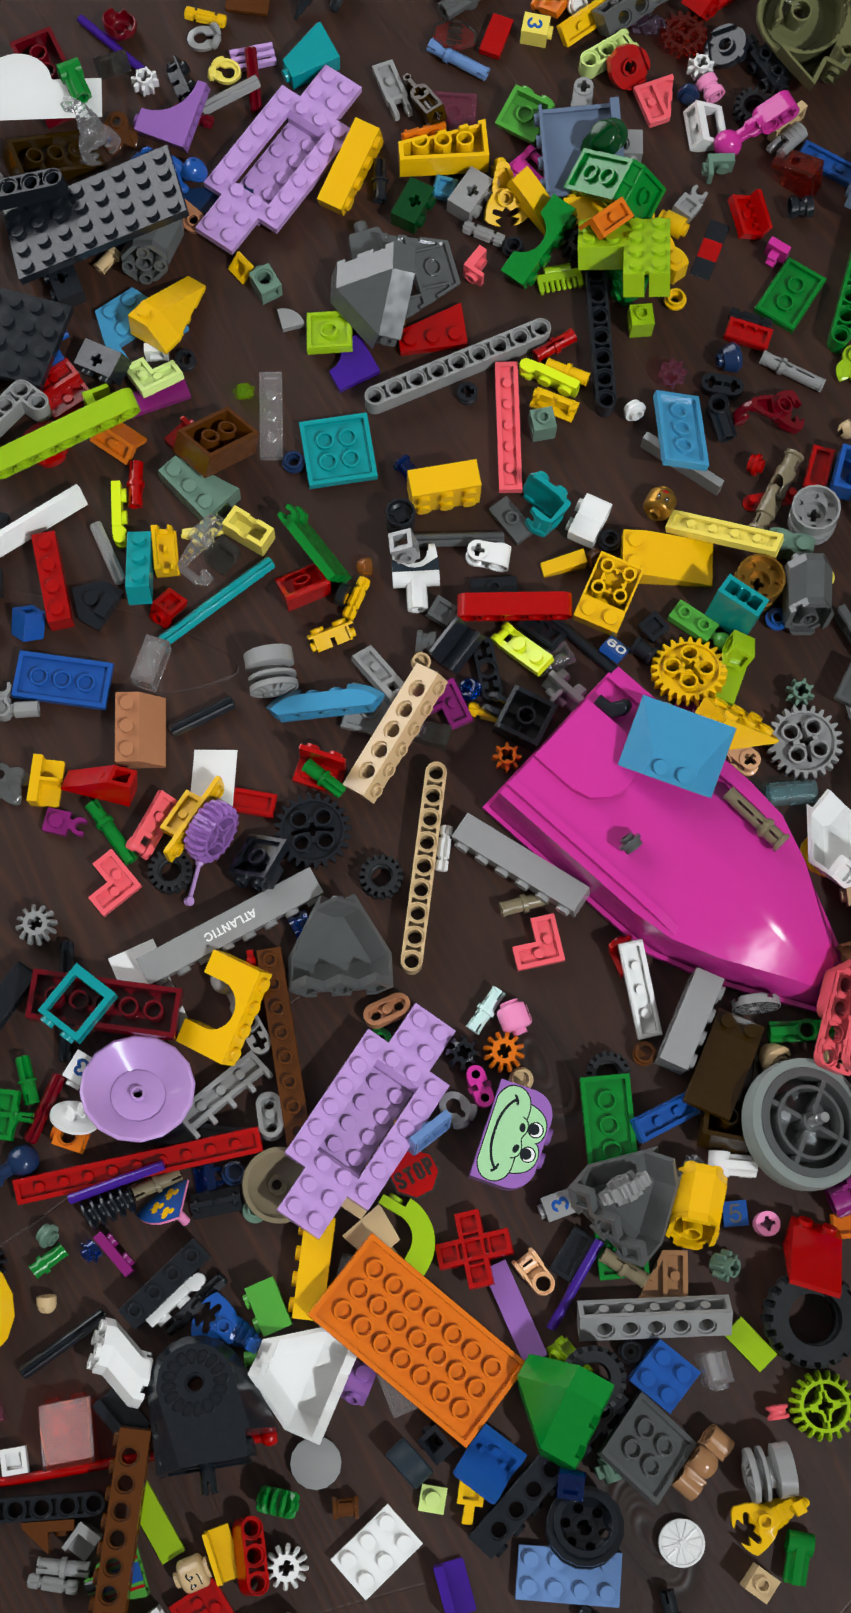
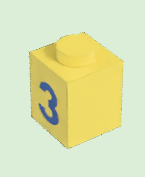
(536, 30)

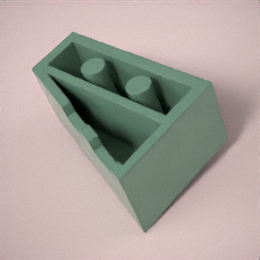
(197, 493)

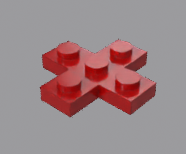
(474, 1249)

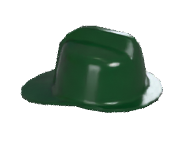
(606, 136)

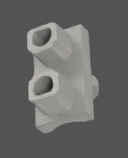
(561, 691)

